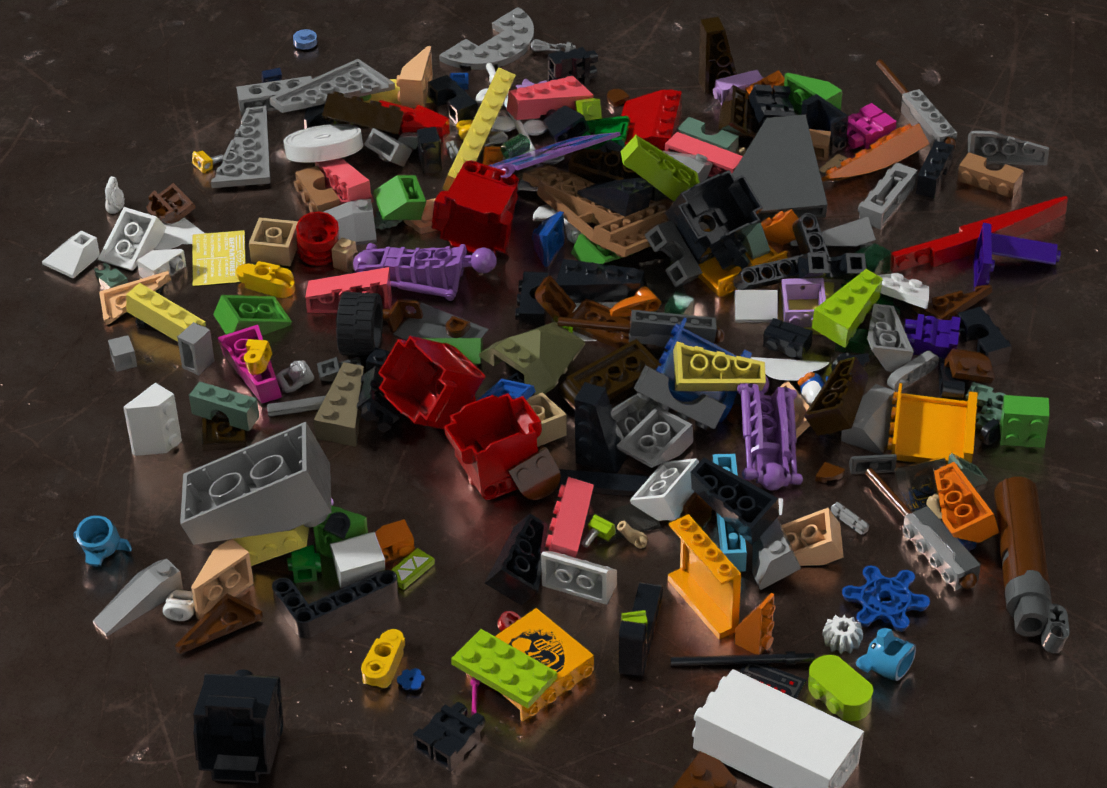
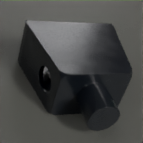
(565, 124)

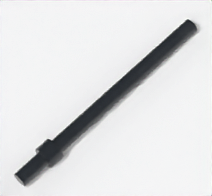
(789, 658)

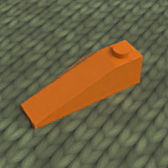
(962, 507)

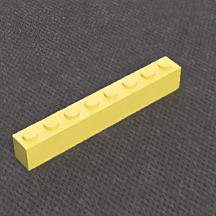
(482, 123)

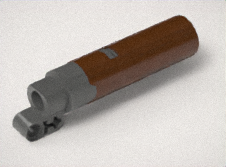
(1026, 565)

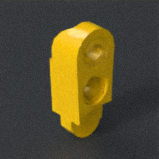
(267, 279)
(383, 659)

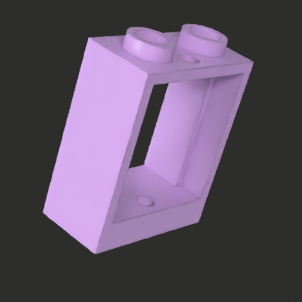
(792, 290)

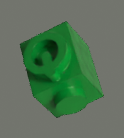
(304, 564)

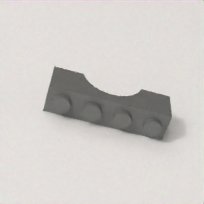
(703, 409)

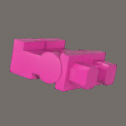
(868, 126)

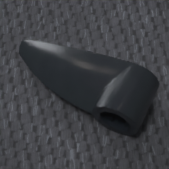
(948, 386)

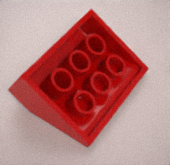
(654, 116)

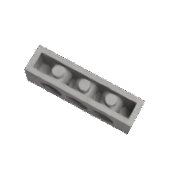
(260, 93)

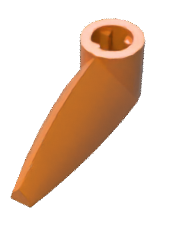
(642, 300)

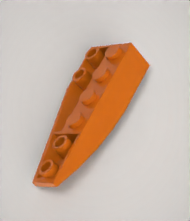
(883, 153)

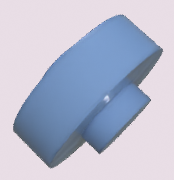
(305, 39)

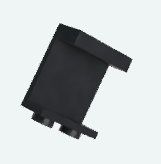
(825, 116)

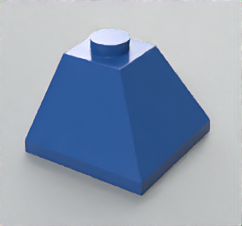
(549, 238)

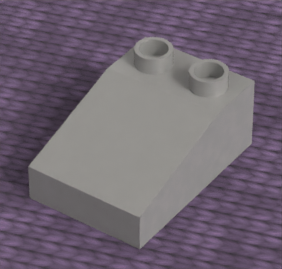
(258, 489)

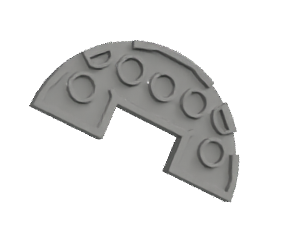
(511, 43)

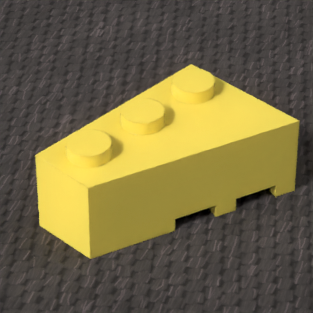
(275, 544)

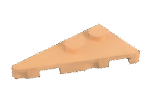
(114, 299)

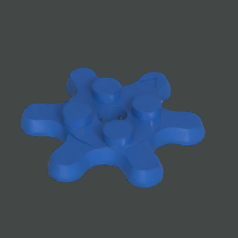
(882, 587)

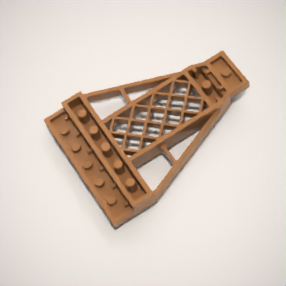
(613, 231)

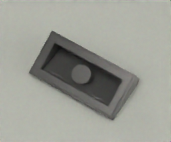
(878, 463)

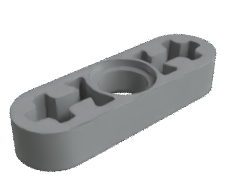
(913, 370)

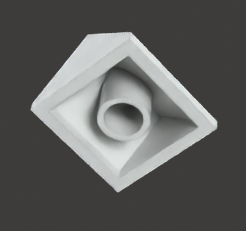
(756, 306)
(357, 558)

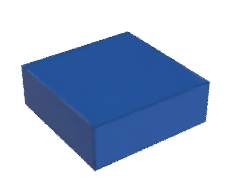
(461, 79)

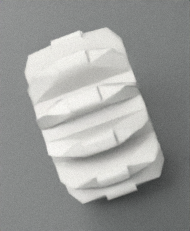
(842, 634)

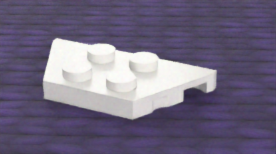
(904, 289)

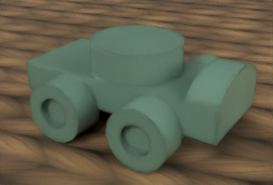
(382, 224)
(989, 414)

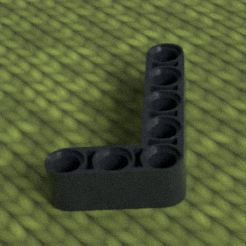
(789, 265)
(334, 608)
(633, 635)

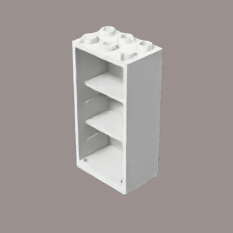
(775, 736)

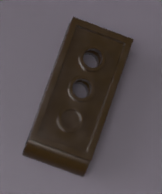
(615, 372)

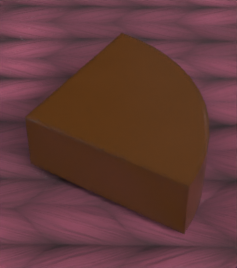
(829, 472)

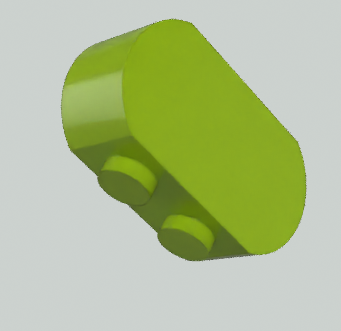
(840, 688)

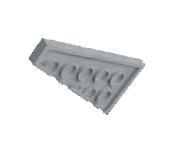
(350, 79)
(247, 154)

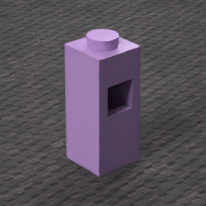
(741, 80)

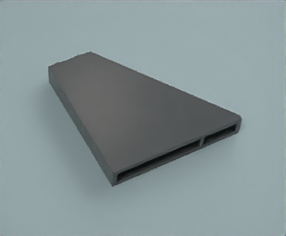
(784, 169)

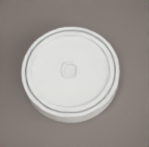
(323, 143)

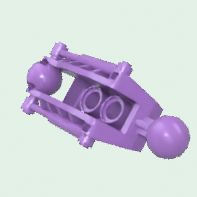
(427, 269)
(768, 434)

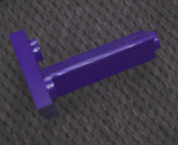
(1008, 246)

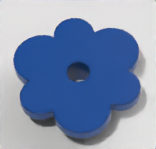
(411, 679)

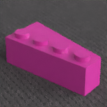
(233, 347)

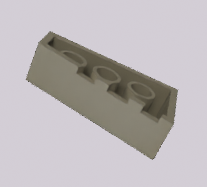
(338, 416)

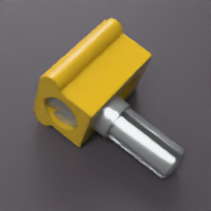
(203, 161)

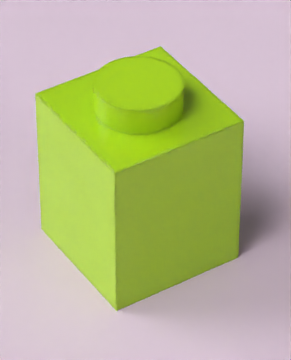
(589, 108)

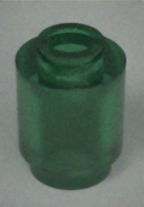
(515, 146)

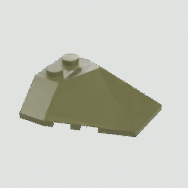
(537, 354)

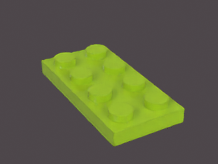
(504, 668)

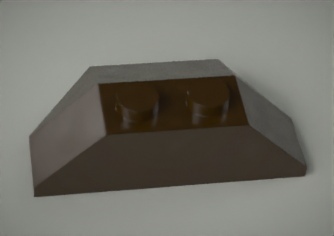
(737, 115)

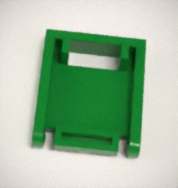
(609, 125)

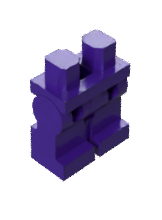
(932, 334)

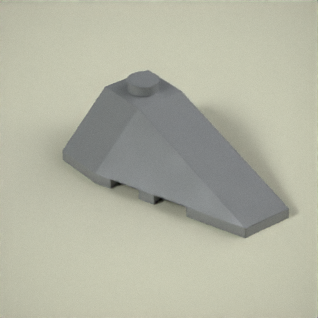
(1007, 150)
(888, 338)
(872, 421)
(139, 596)

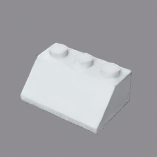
(153, 422)
(666, 490)
(578, 577)

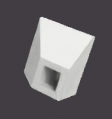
(74, 254)

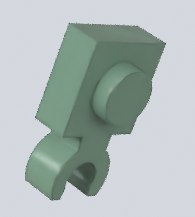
(110, 278)
(986, 396)

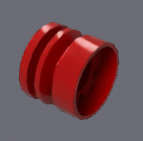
(316, 237)

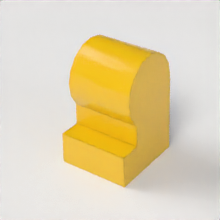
(257, 356)

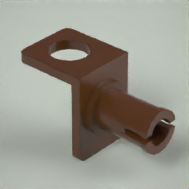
(399, 311)

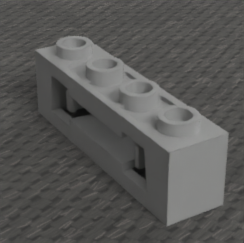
(901, 178)

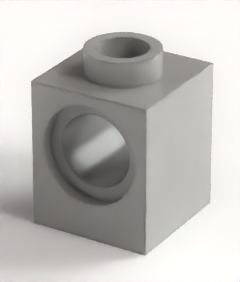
(122, 353)

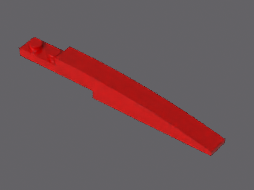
(963, 243)

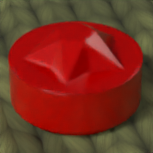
(507, 619)

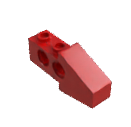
(421, 118)

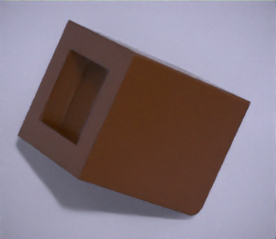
(698, 510)

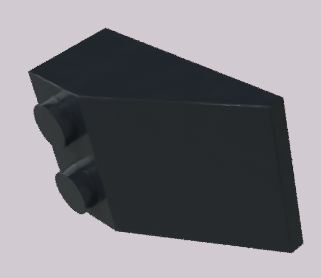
(620, 196)

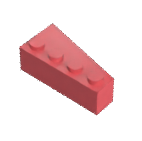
(540, 98)
(345, 180)
(325, 293)

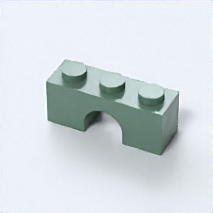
(696, 129)
(239, 408)

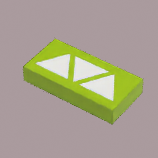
(413, 567)

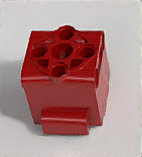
(477, 208)
(429, 380)
(491, 439)

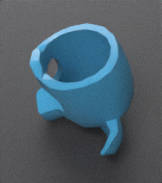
(99, 539)
(888, 656)

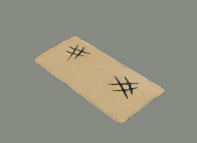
(835, 161)

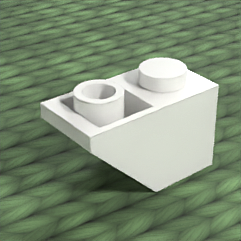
(161, 261)

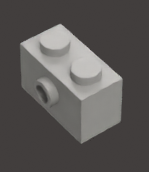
(388, 147)
(196, 348)

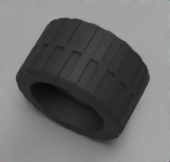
(359, 323)

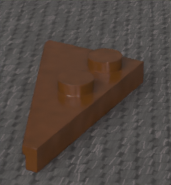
(953, 303)
(222, 619)

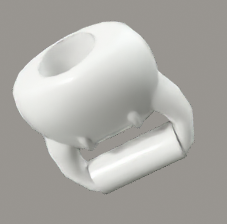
(114, 196)
(179, 609)

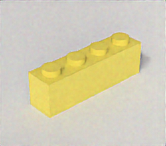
(159, 311)

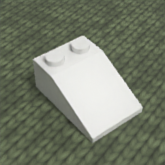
(132, 238)

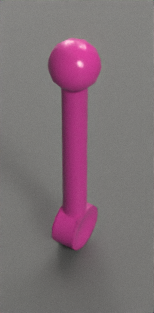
(474, 683)

